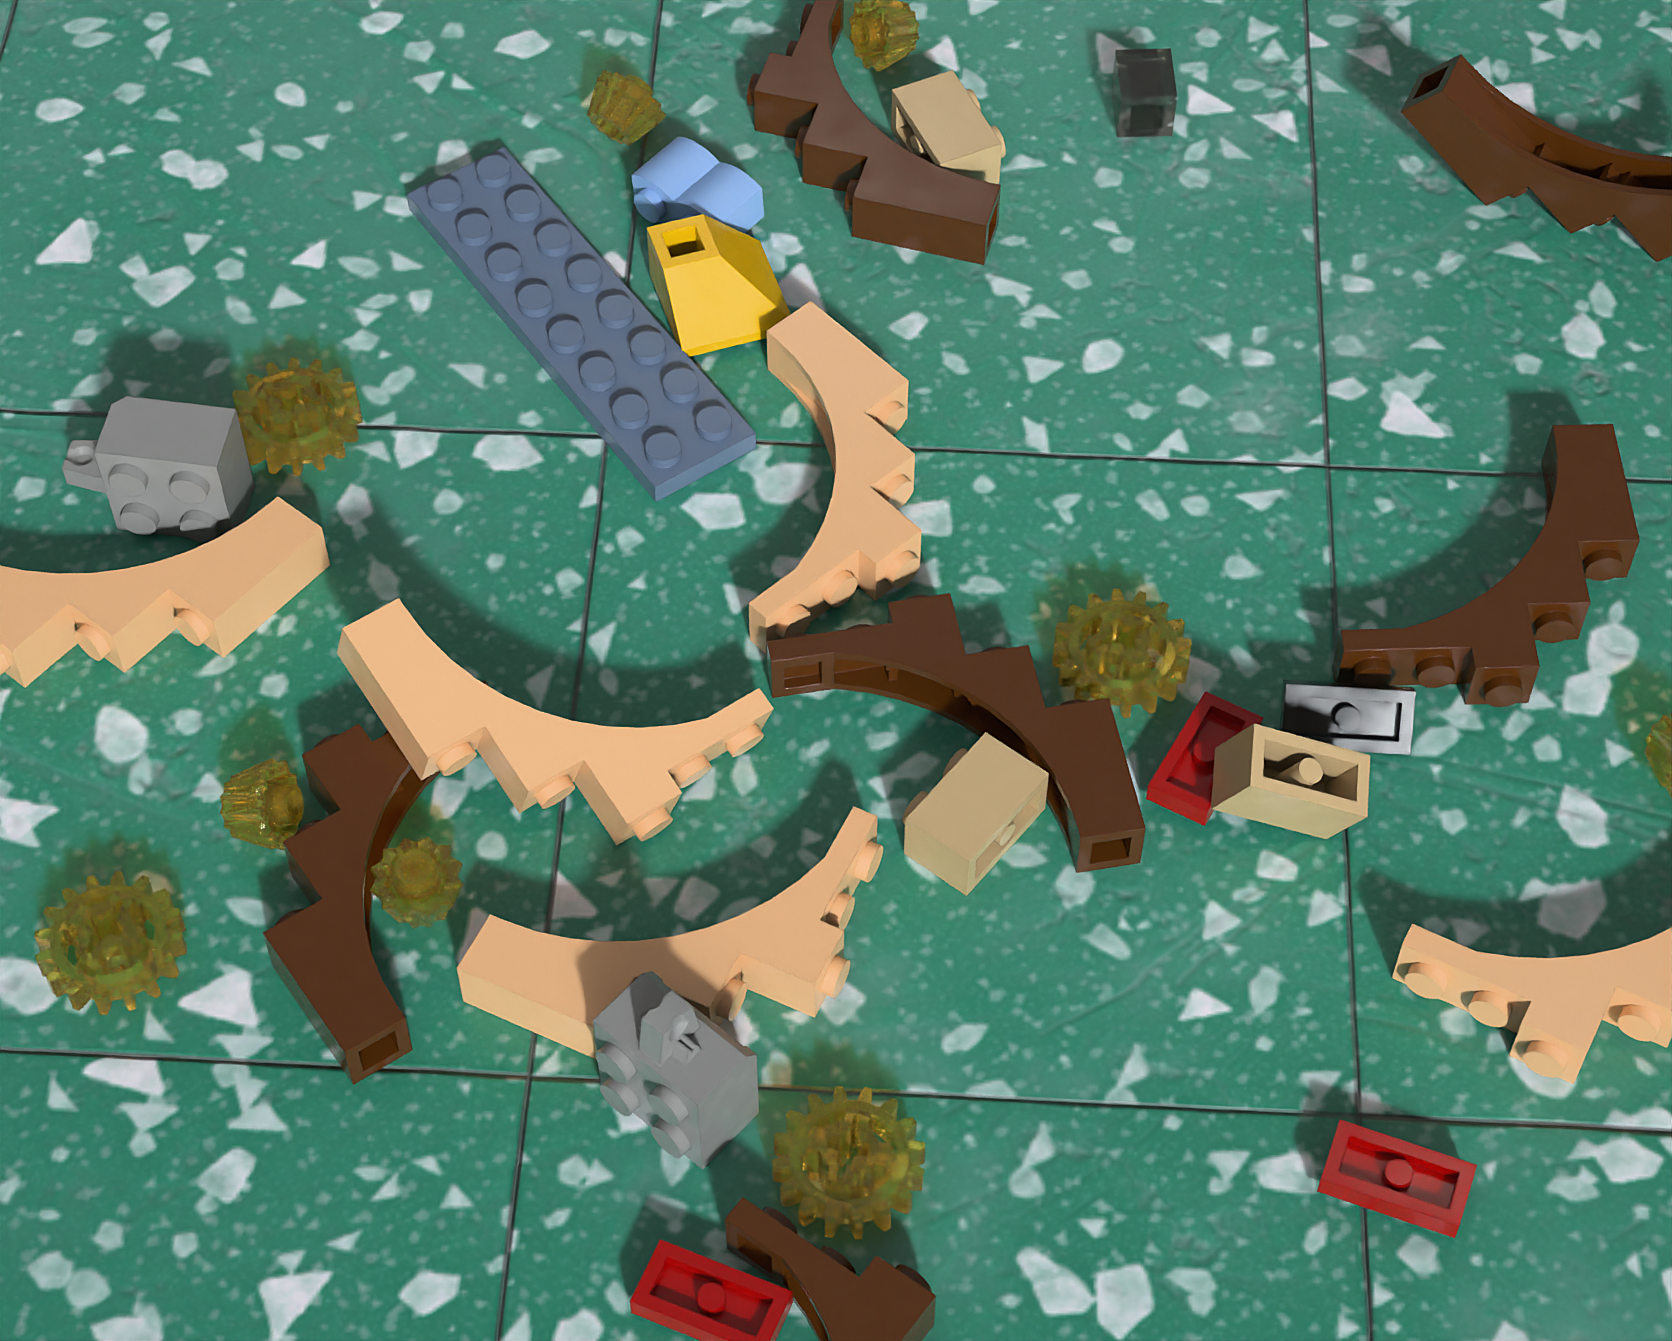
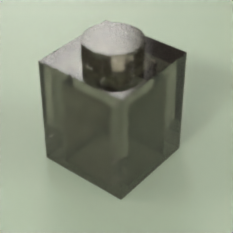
(1144, 92)

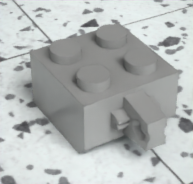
(167, 468)
(675, 1070)

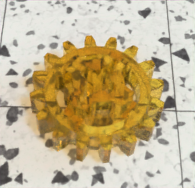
(297, 416)
(1121, 652)
(110, 943)
(872, 1181)

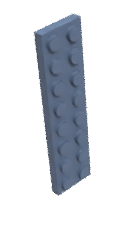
(582, 324)

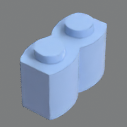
(691, 182)

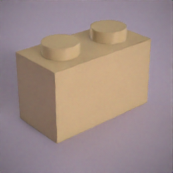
(946, 127)
(1290, 781)
(974, 812)

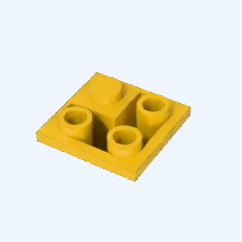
(713, 284)

